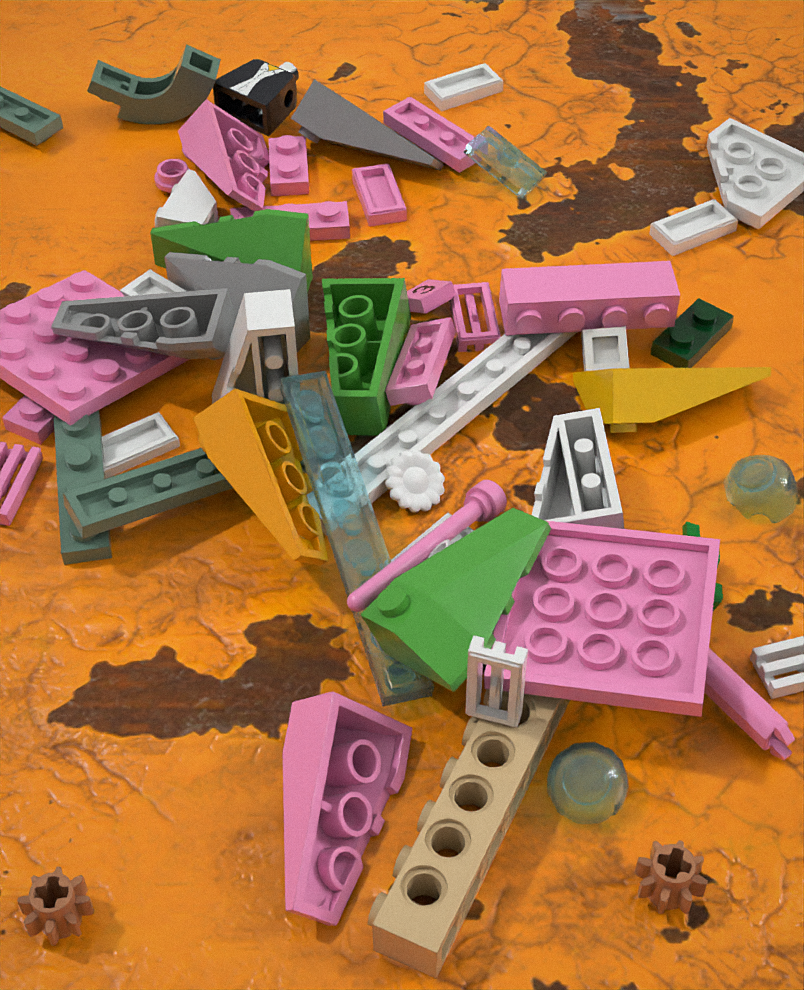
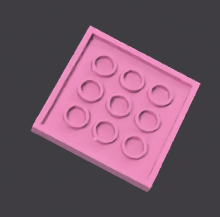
(67, 372)
(615, 618)

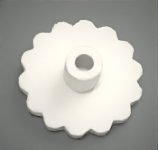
(415, 481)

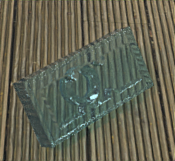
(505, 162)

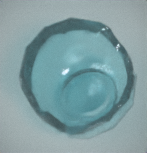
(762, 487)
(587, 783)

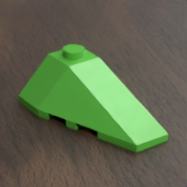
(264, 236)
(457, 593)

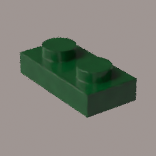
(692, 334)

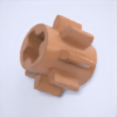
(665, 891)
(55, 905)

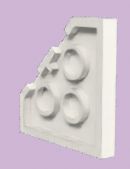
(754, 172)

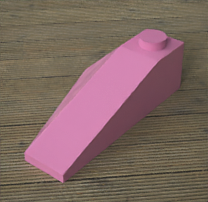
(227, 153)
(336, 782)

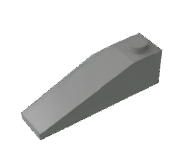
(338, 121)
(199, 272)
(164, 323)

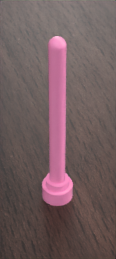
(481, 504)

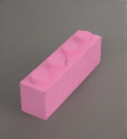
(588, 297)

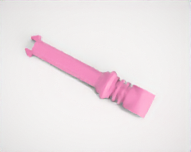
(747, 708)

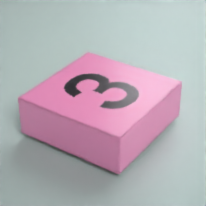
(430, 295)

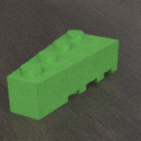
(364, 339)

